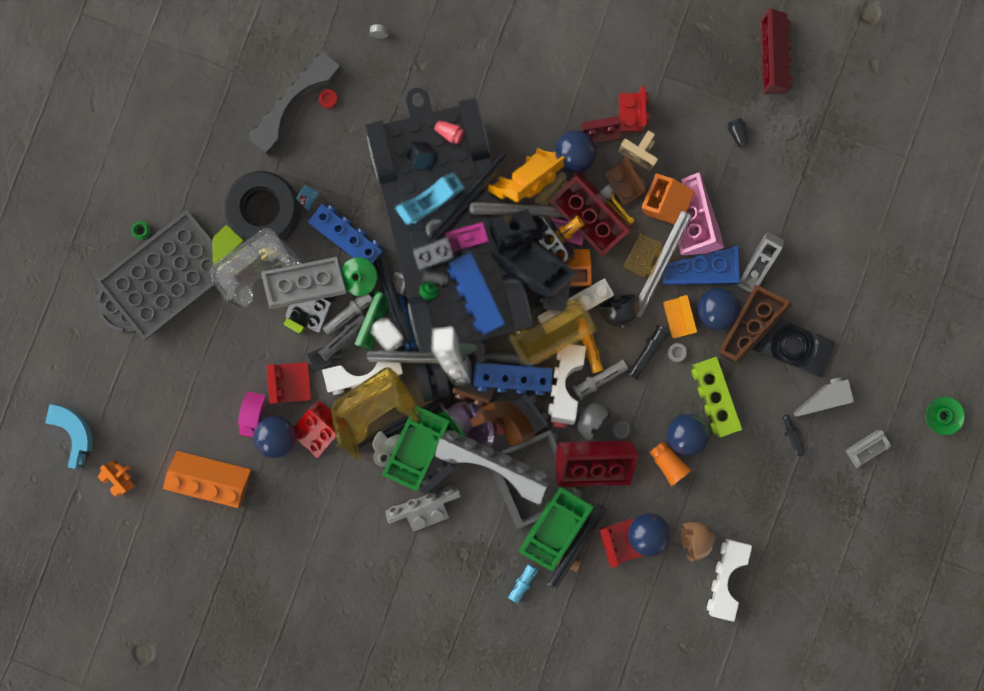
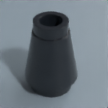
(738, 131)

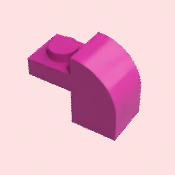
(251, 413)

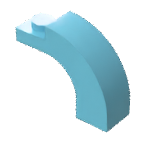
(431, 199)
(77, 429)

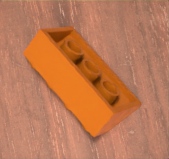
(207, 479)

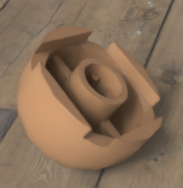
(697, 540)

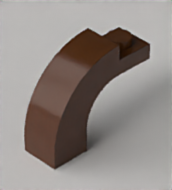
(508, 418)

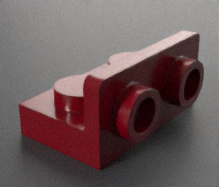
(603, 129)

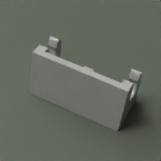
(868, 448)

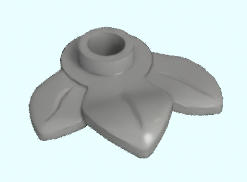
(383, 447)

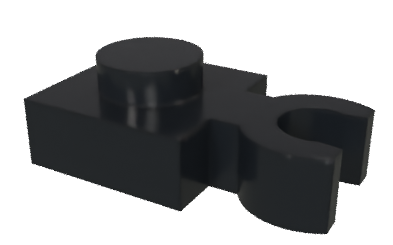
(318, 362)

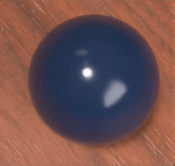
(577, 149)
(718, 309)
(688, 434)
(274, 436)
(649, 534)

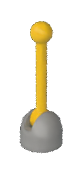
(609, 193)

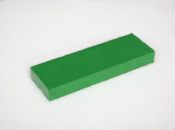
(375, 313)

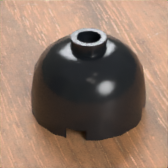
(620, 311)

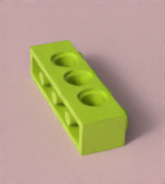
(731, 423)

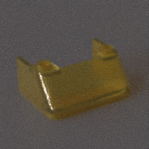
(554, 334)
(366, 404)

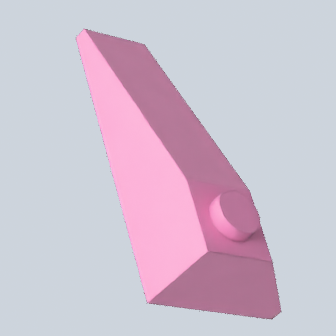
(702, 231)

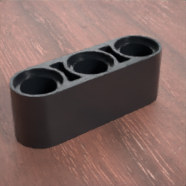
(560, 242)

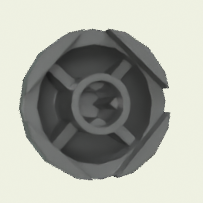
(592, 420)

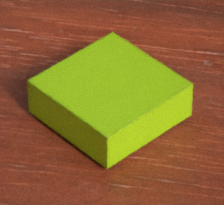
(294, 326)

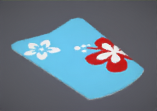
(307, 197)

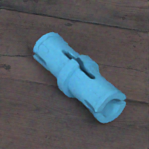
(523, 583)

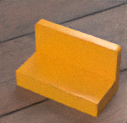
(679, 317)

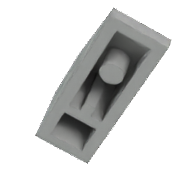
(761, 261)
(829, 396)

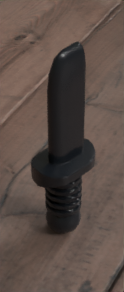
(792, 435)

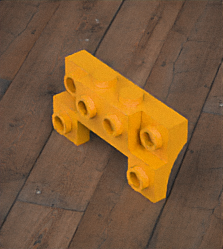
(530, 177)

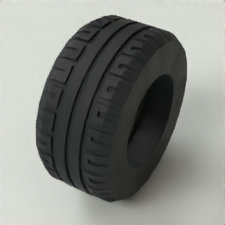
(251, 184)

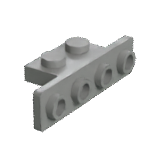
(426, 509)

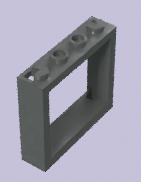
(553, 441)

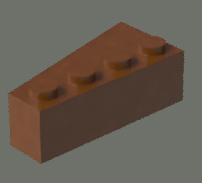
(755, 320)

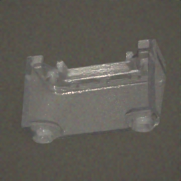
(244, 266)

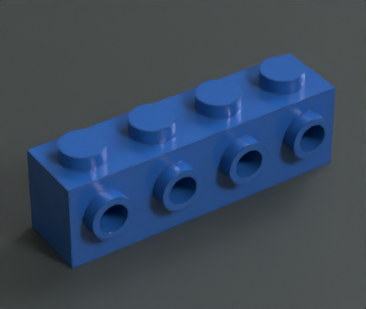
(343, 235)
(476, 293)
(511, 377)

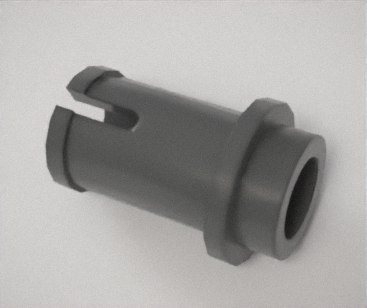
(436, 277)

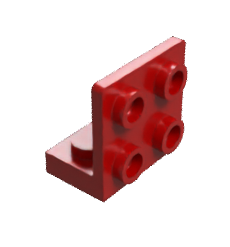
(633, 111)
(288, 382)
(316, 429)
(617, 543)

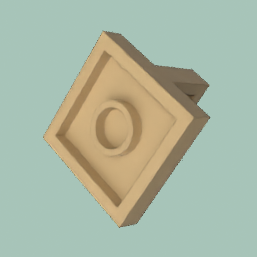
(640, 154)

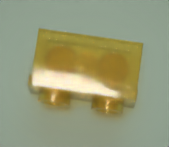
(551, 190)
(642, 255)

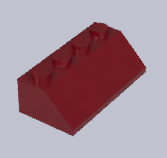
(776, 52)
(602, 221)
(595, 463)

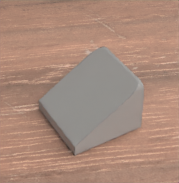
(399, 284)

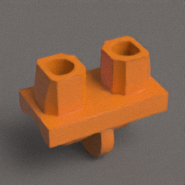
(118, 476)

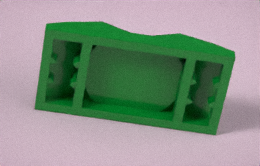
(415, 449)
(555, 528)

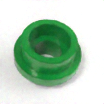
(135, 230)
(428, 290)

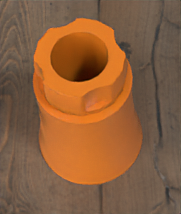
(669, 463)

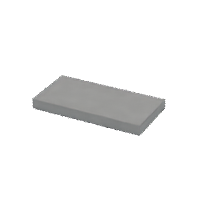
(303, 283)

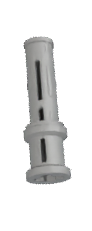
(356, 307)
(592, 383)

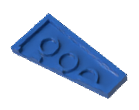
(708, 269)

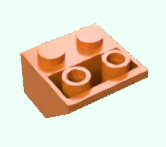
(667, 199)
(581, 265)

